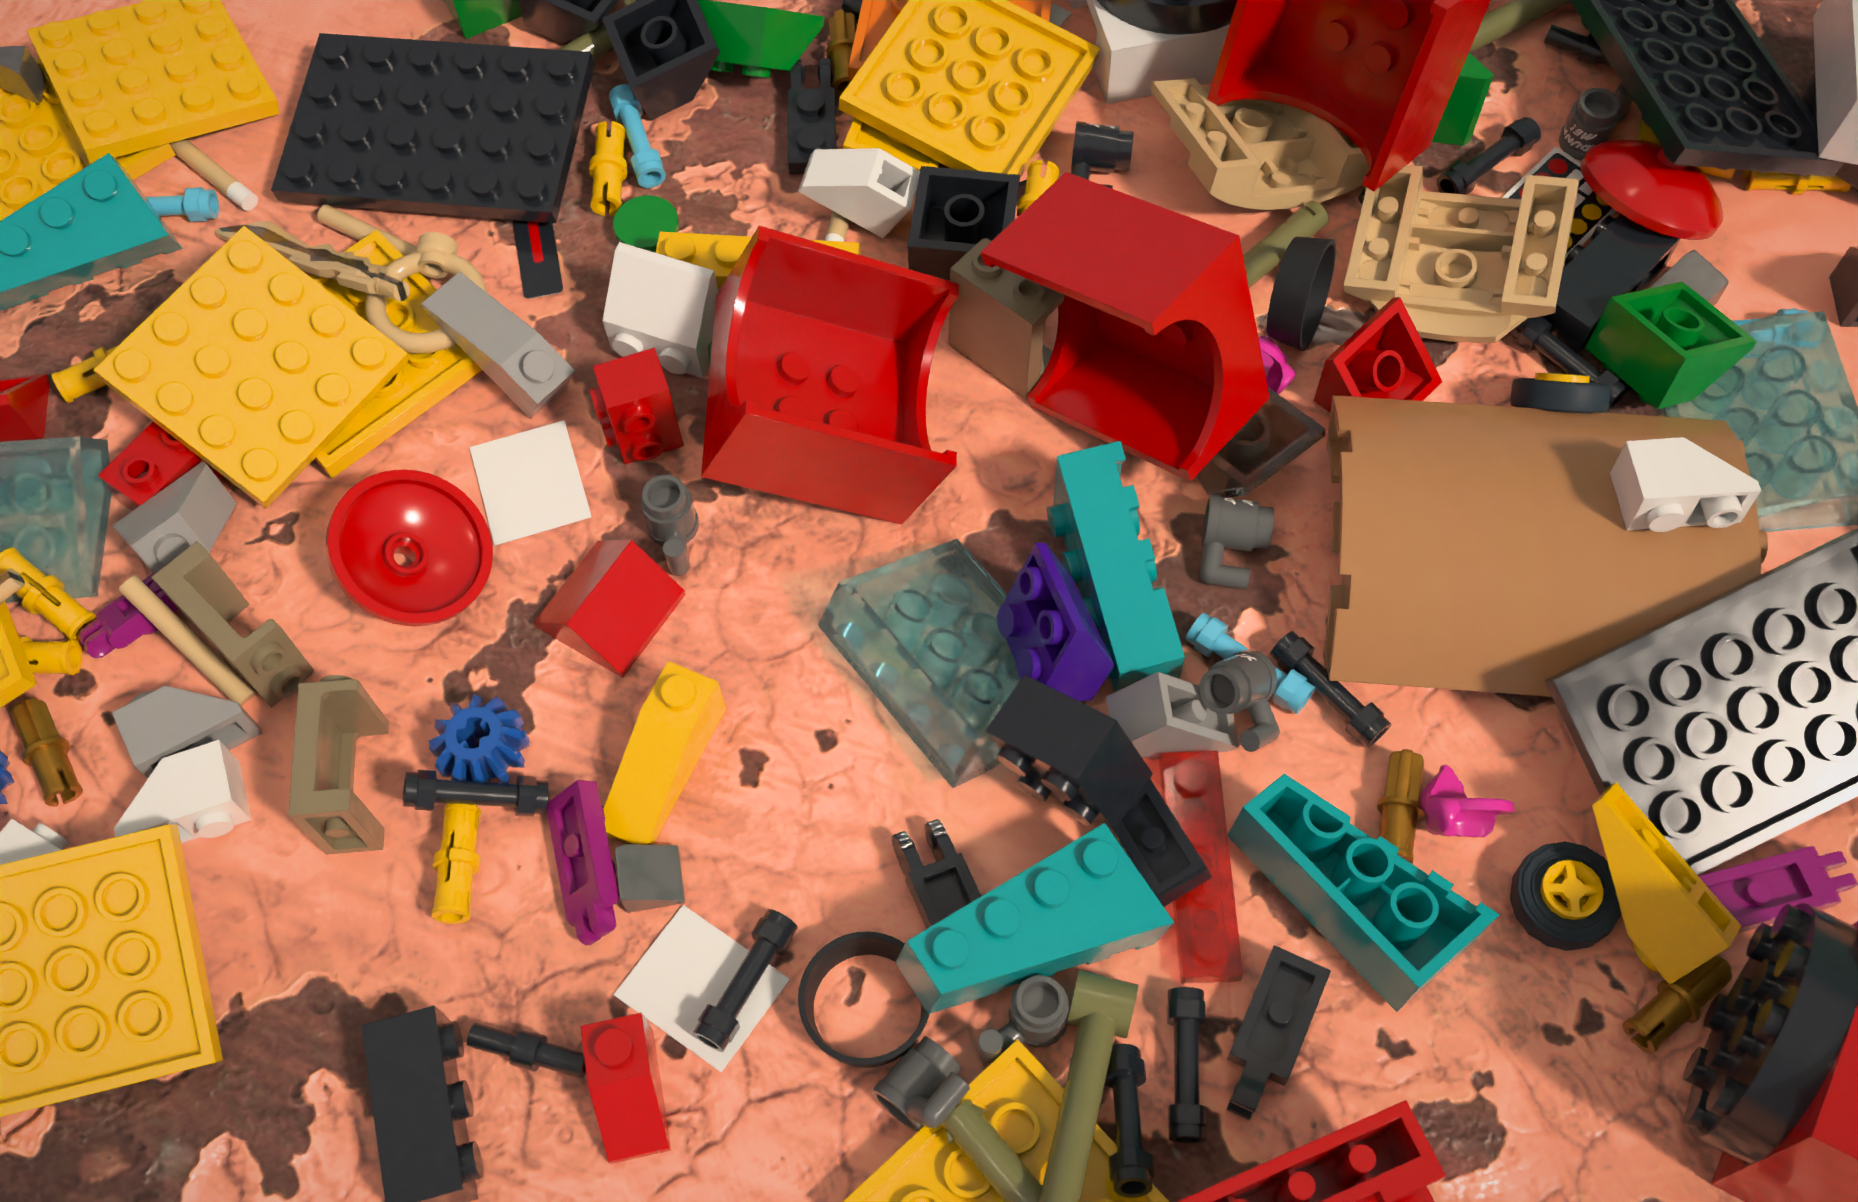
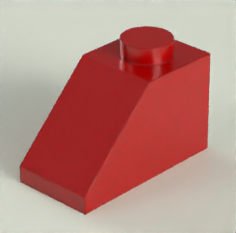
(626, 1087)

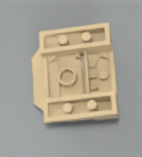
(1260, 149)
(1460, 260)

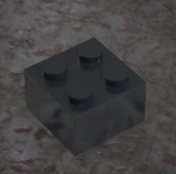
(1068, 753)

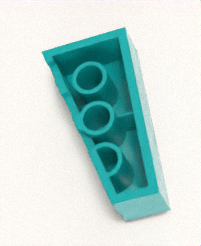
(78, 232)
(1112, 565)
(1357, 891)
(1046, 919)

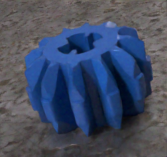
(479, 742)

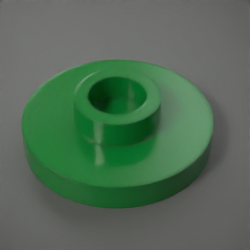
(642, 219)

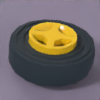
(1560, 393)
(1581, 880)

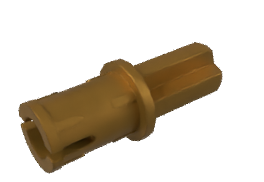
(842, 35)
(46, 752)
(1401, 801)
(1677, 1004)

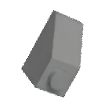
(177, 517)
(1170, 717)
(179, 720)

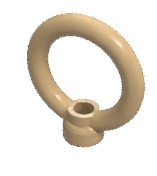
(434, 258)

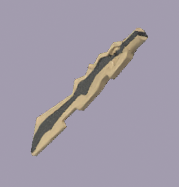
(324, 261)

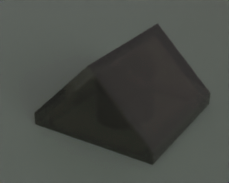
(1260, 448)

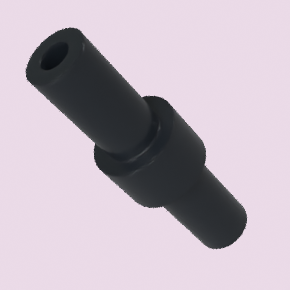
(1576, 43)
(527, 1050)

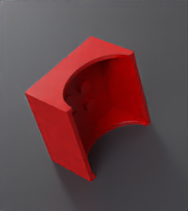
(1359, 64)
(1151, 322)
(825, 378)

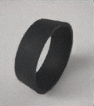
(1301, 291)
(827, 958)

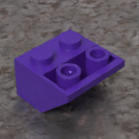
(1053, 629)

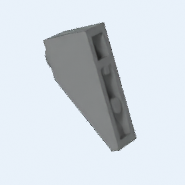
(500, 343)

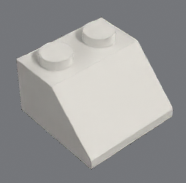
(661, 306)

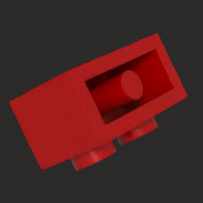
(636, 407)
(148, 466)

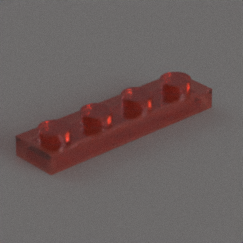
(1207, 914)

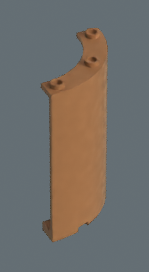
(1496, 545)

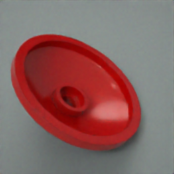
(1652, 190)
(427, 523)

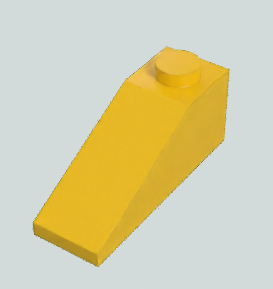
(662, 753)
(1662, 900)

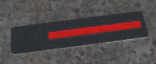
(537, 258)

